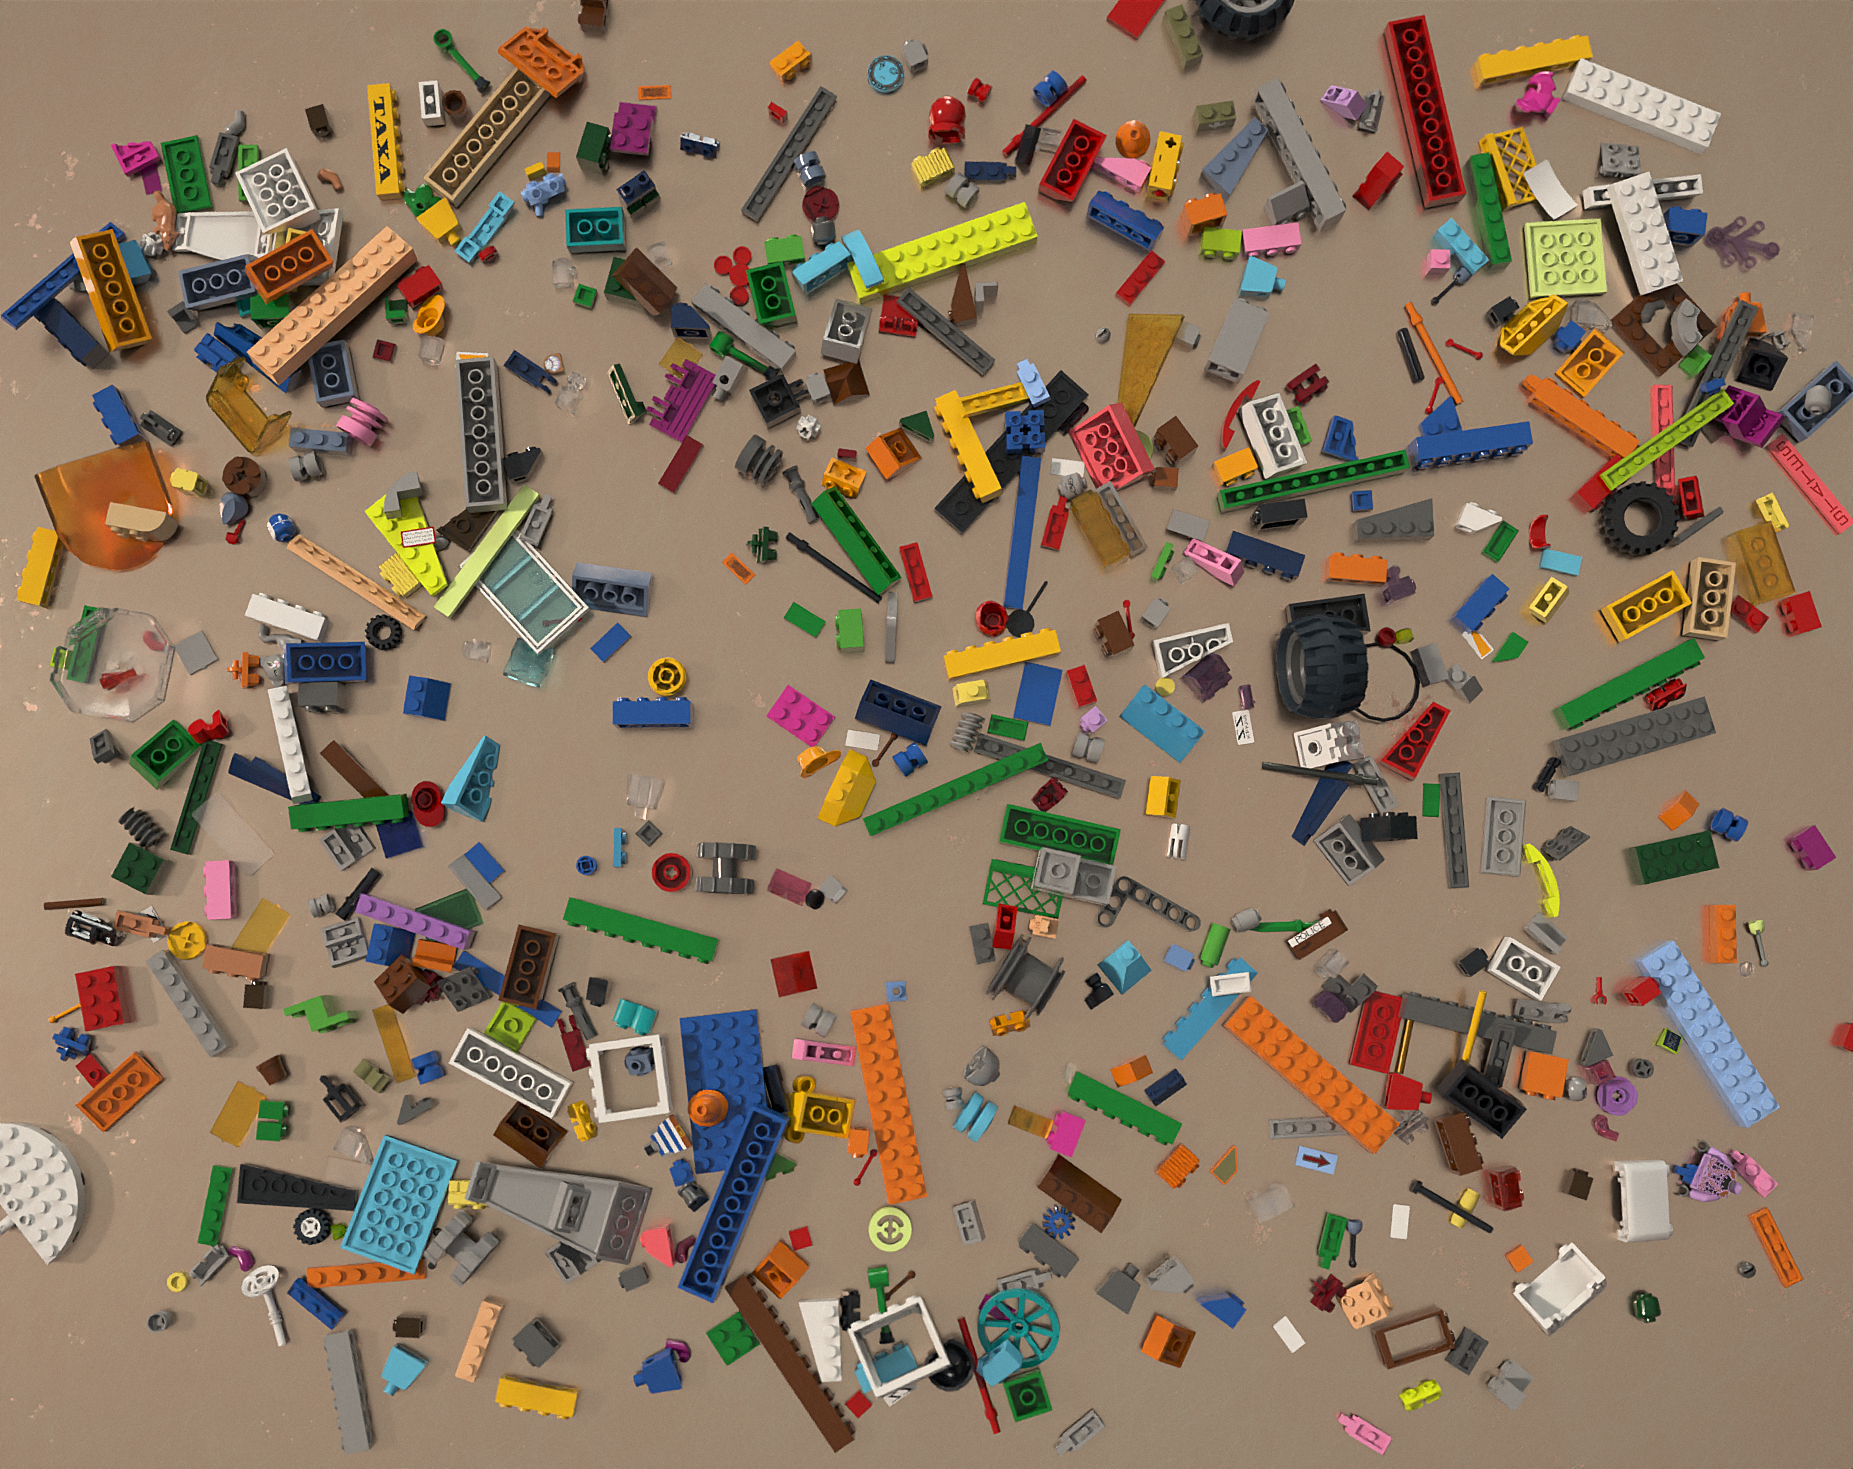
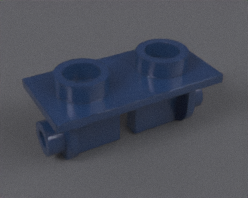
(691, 143)
(1166, 1087)

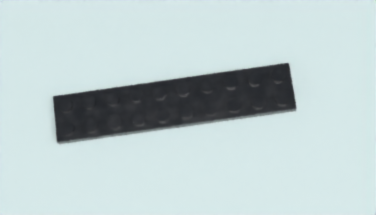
(960, 504)

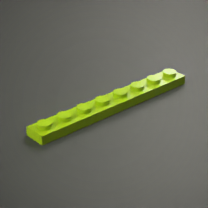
(1666, 439)

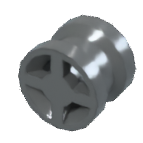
(1646, 1067)

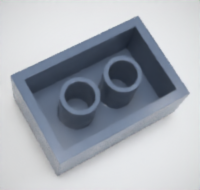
(333, 374)

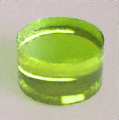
(1404, 636)

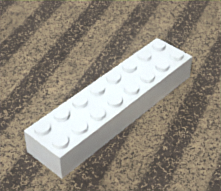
(1641, 106)

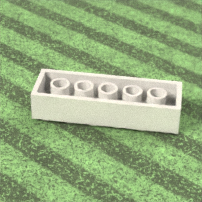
(1644, 233)
(510, 1072)

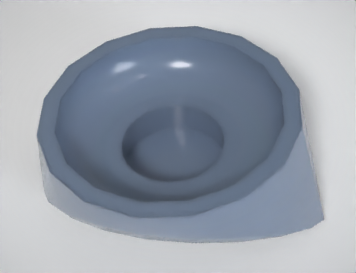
(232, 507)

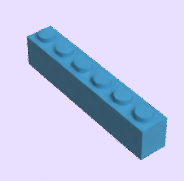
(1203, 1014)

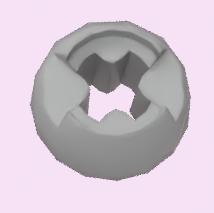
(1576, 1089)

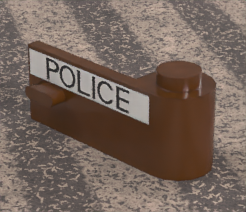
(1317, 934)

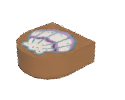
(553, 364)

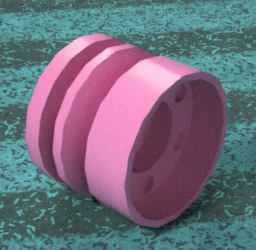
(361, 421)

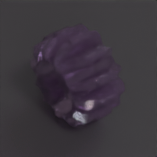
(1331, 1006)

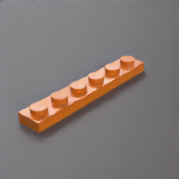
(360, 1274)

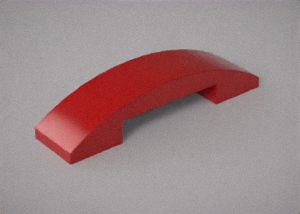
(1227, 433)

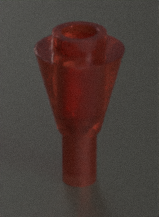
(111, 680)

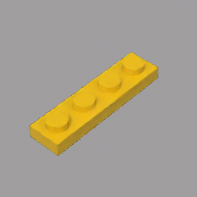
(991, 400)

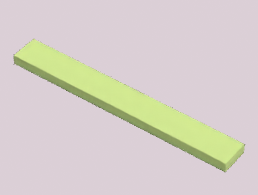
(487, 551)

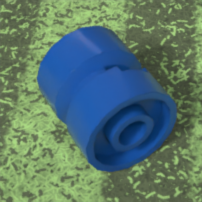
(1052, 87)
(910, 759)
(1726, 823)
(427, 1067)

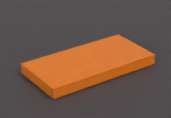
(119, 1091)

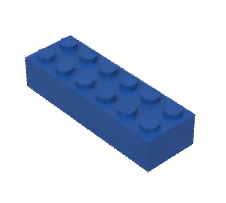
(1470, 444)

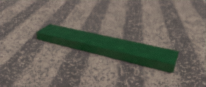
(196, 796)

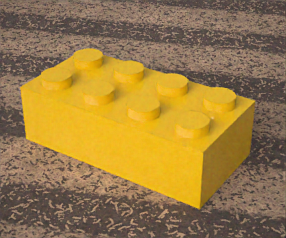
(1646, 606)

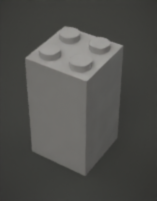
(1237, 340)

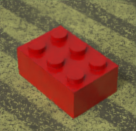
(102, 998)

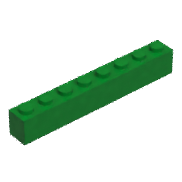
(1628, 684)
(641, 929)

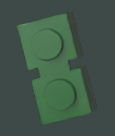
(271, 1110)

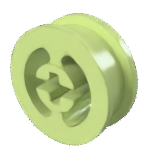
(874, 1228)

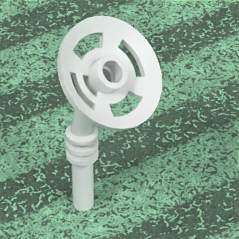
(263, 1288)

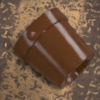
(454, 104)
(272, 1070)

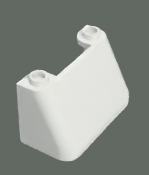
(1644, 1200)
(1561, 1289)

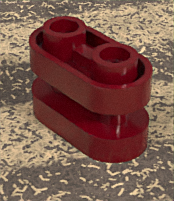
(1319, 384)

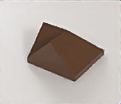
(846, 382)

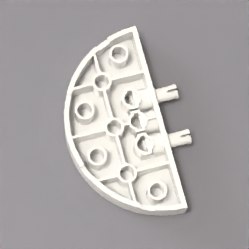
(40, 1189)

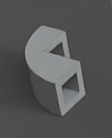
(403, 488)

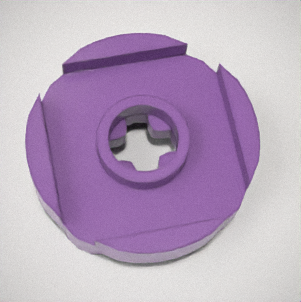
(1624, 1104)

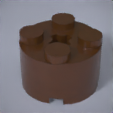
(240, 467)

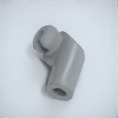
(237, 125)

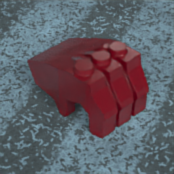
(1049, 795)

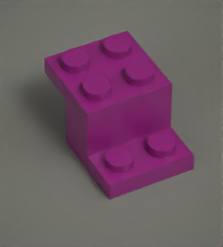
(633, 128)
(1749, 418)

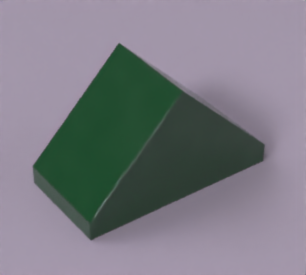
(919, 425)

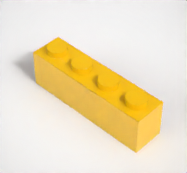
(40, 568)
(537, 1396)

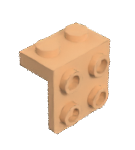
(1366, 1302)

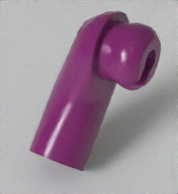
(243, 1256)

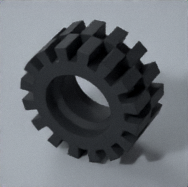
(375, 623)

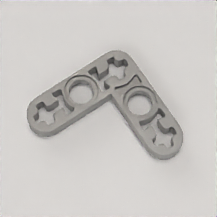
(891, 626)

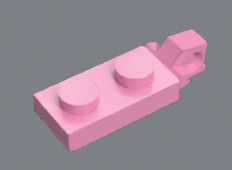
(1752, 1173)
(1366, 1433)

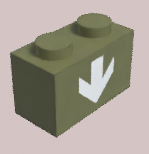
(1214, 115)

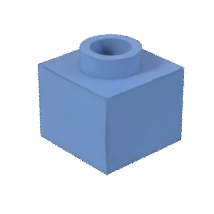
(889, 988)

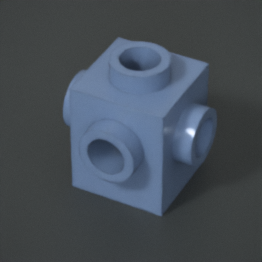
(640, 1061)

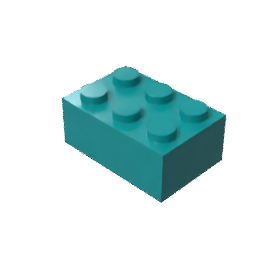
(595, 229)

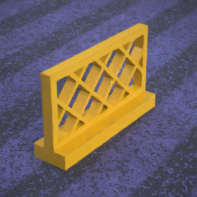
(1504, 185)

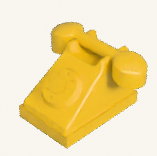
(817, 1112)

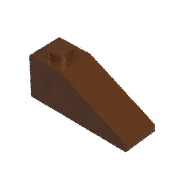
(962, 303)

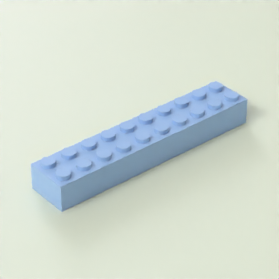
(1708, 1034)

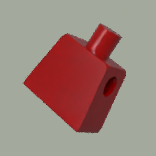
(1405, 1093)

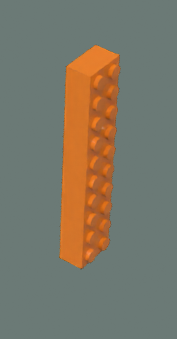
(1311, 1074)
(888, 1104)

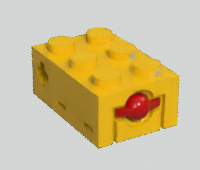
(1165, 166)

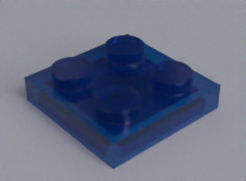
(400, 836)

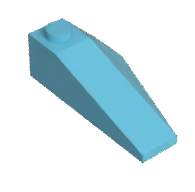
(471, 786)

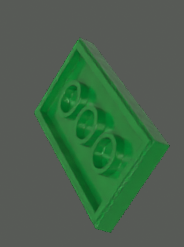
(187, 175)

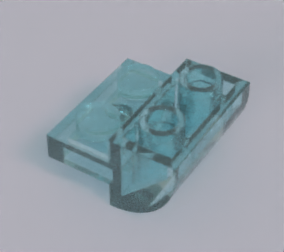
(527, 665)

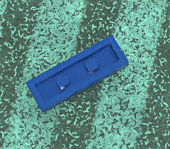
(315, 1303)

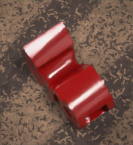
(202, 731)

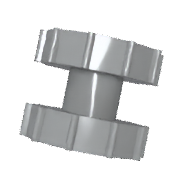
(461, 1248)

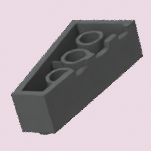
(1398, 524)

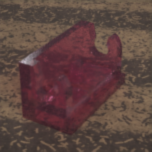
(789, 887)

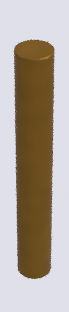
(1404, 1046)

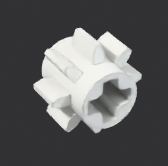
(151, 244)
(808, 427)

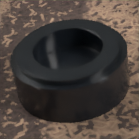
(814, 899)

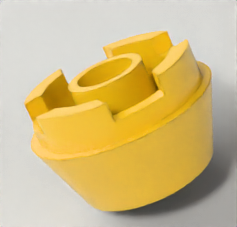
(666, 676)

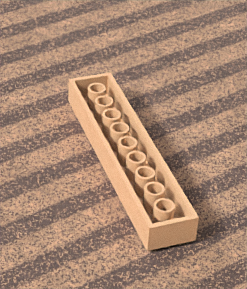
(332, 305)

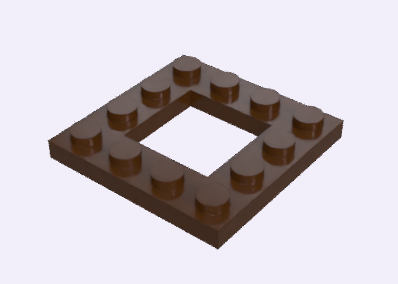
(1628, 326)

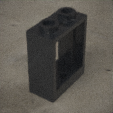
(1280, 514)

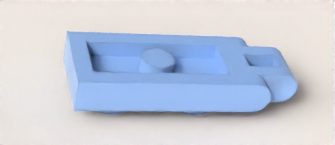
(1032, 383)

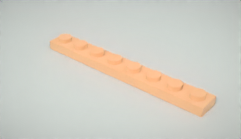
(356, 581)

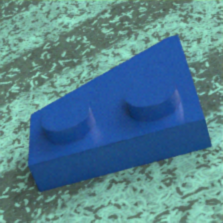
(1442, 420)

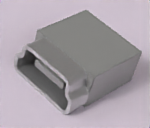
(832, 889)

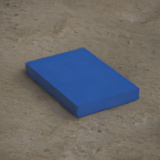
(1037, 693)

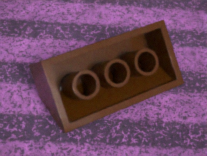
(1079, 1193)

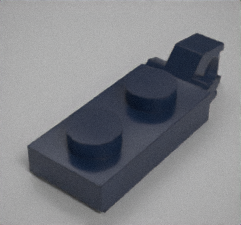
(988, 171)

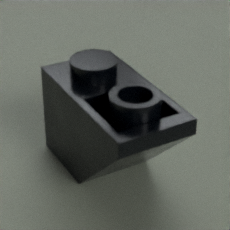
(522, 465)

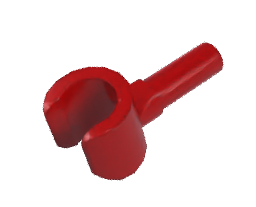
(233, 538)
(1599, 992)

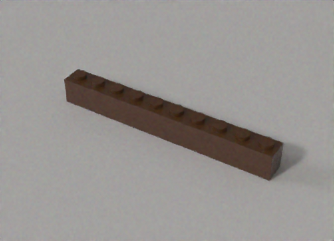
(790, 1362)

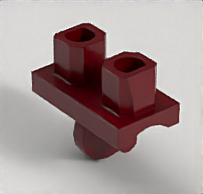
(432, 979)
(1326, 1291)

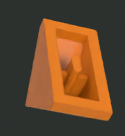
(1679, 811)
(1131, 1071)

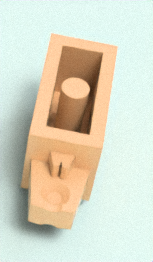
(1043, 926)

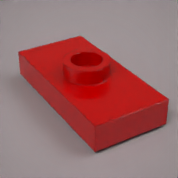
(92, 1070)

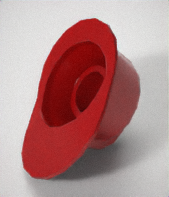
(427, 804)

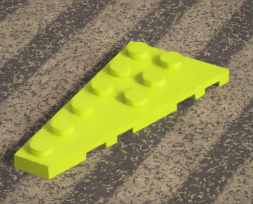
(420, 559)

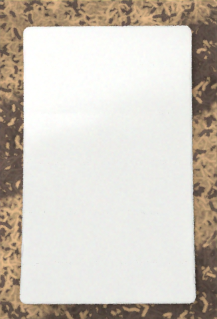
(1549, 190)

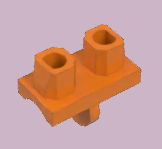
(246, 661)

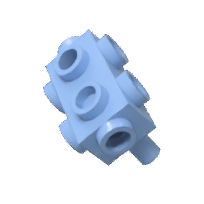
(539, 192)

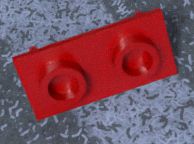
(1674, 690)

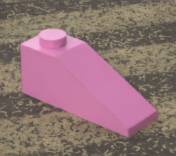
(1124, 170)
(1218, 563)
(823, 1052)

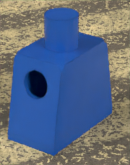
(660, 1373)

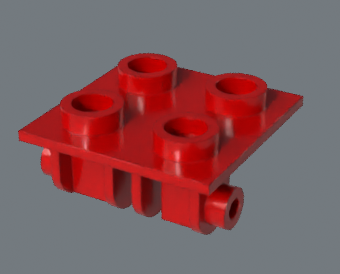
(895, 318)

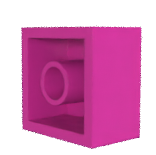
(1066, 1133)

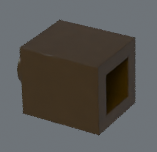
(319, 120)
(256, 995)
(1578, 1184)
(408, 1326)

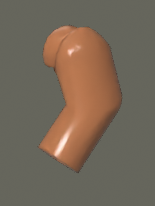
(325, 174)

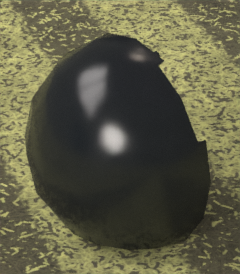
(961, 1370)

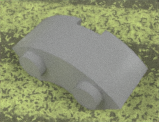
(1684, 327)

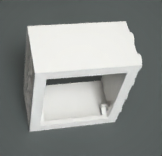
(665, 1104)
(879, 1320)

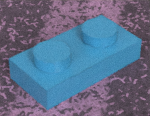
(619, 856)

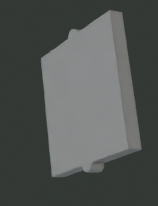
(196, 652)

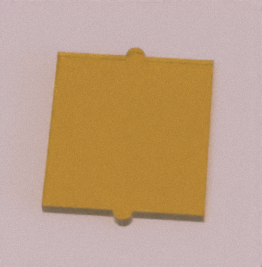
(677, 354)

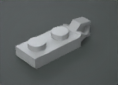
(537, 521)
(1028, 1280)
(1080, 1433)

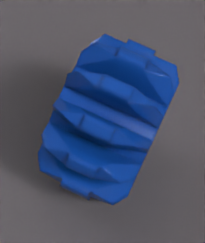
(1055, 1216)

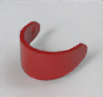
(1537, 532)

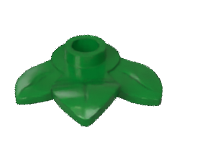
(420, 198)

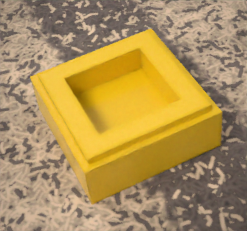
(535, 171)

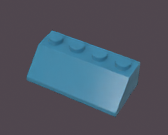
(1162, 723)

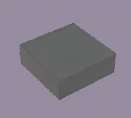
(649, 833)

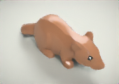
(165, 215)

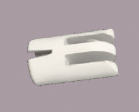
(1178, 834)

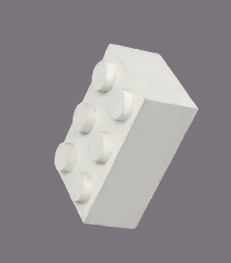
(1523, 968)

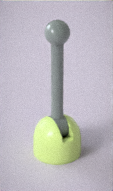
(1757, 927)

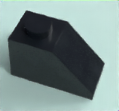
(598, 991)

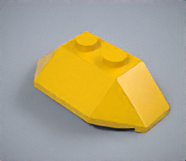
(1533, 325)
(849, 790)

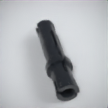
(362, 888)

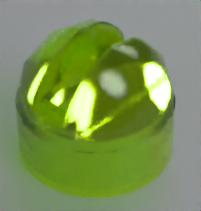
(338, 1231)

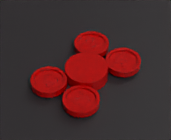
(737, 274)

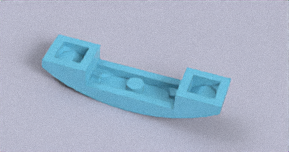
(486, 228)
(863, 258)

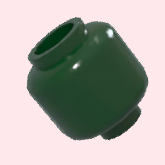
(1647, 1307)

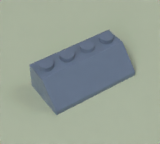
(613, 588)

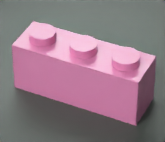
(1271, 240)
(220, 890)

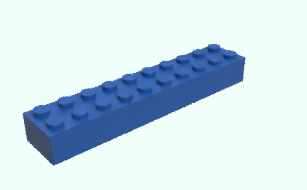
(734, 1202)

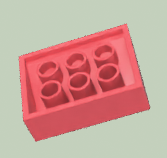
(1111, 448)

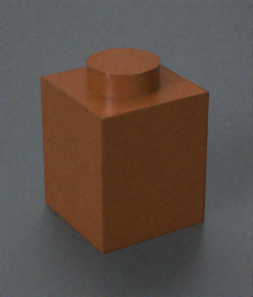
(1164, 478)

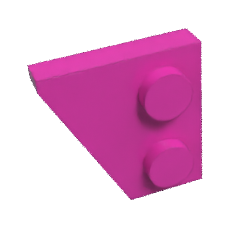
(135, 156)

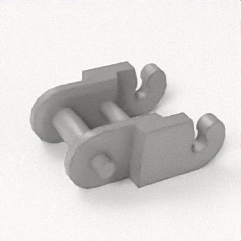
(1774, 335)

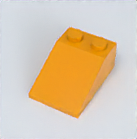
(1590, 362)

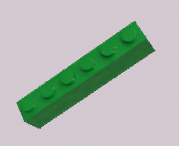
(1488, 211)
(856, 540)
(349, 811)
(1123, 1107)

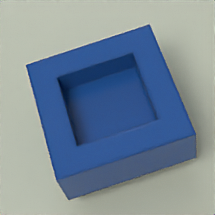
(1712, 386)
(1362, 500)

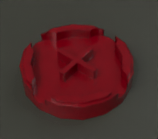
(820, 203)

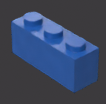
(116, 416)
(1481, 604)

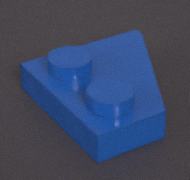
(1340, 439)

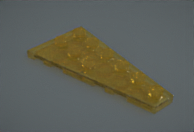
(1145, 351)

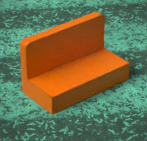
(434, 955)

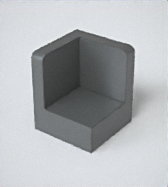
(184, 317)

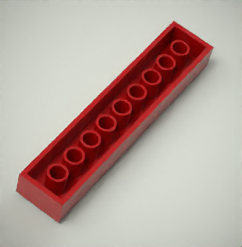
(1424, 111)

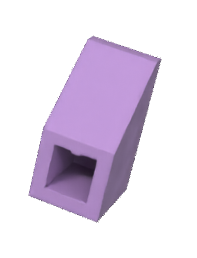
(1344, 102)

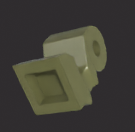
(371, 1076)

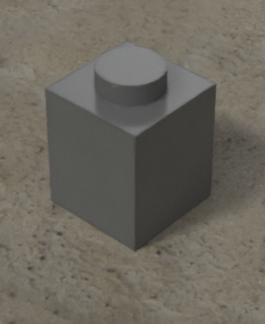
(633, 1277)

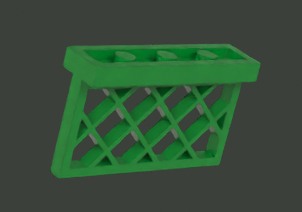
(1022, 871)

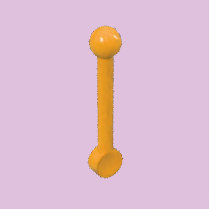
(52, 1019)

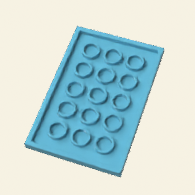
(399, 1204)

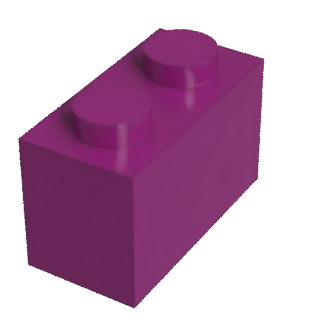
(1812, 848)

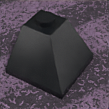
(1760, 364)

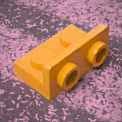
(791, 61)
(843, 476)

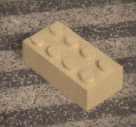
(1711, 598)

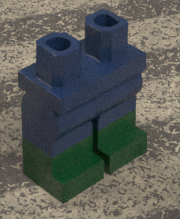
(635, 189)

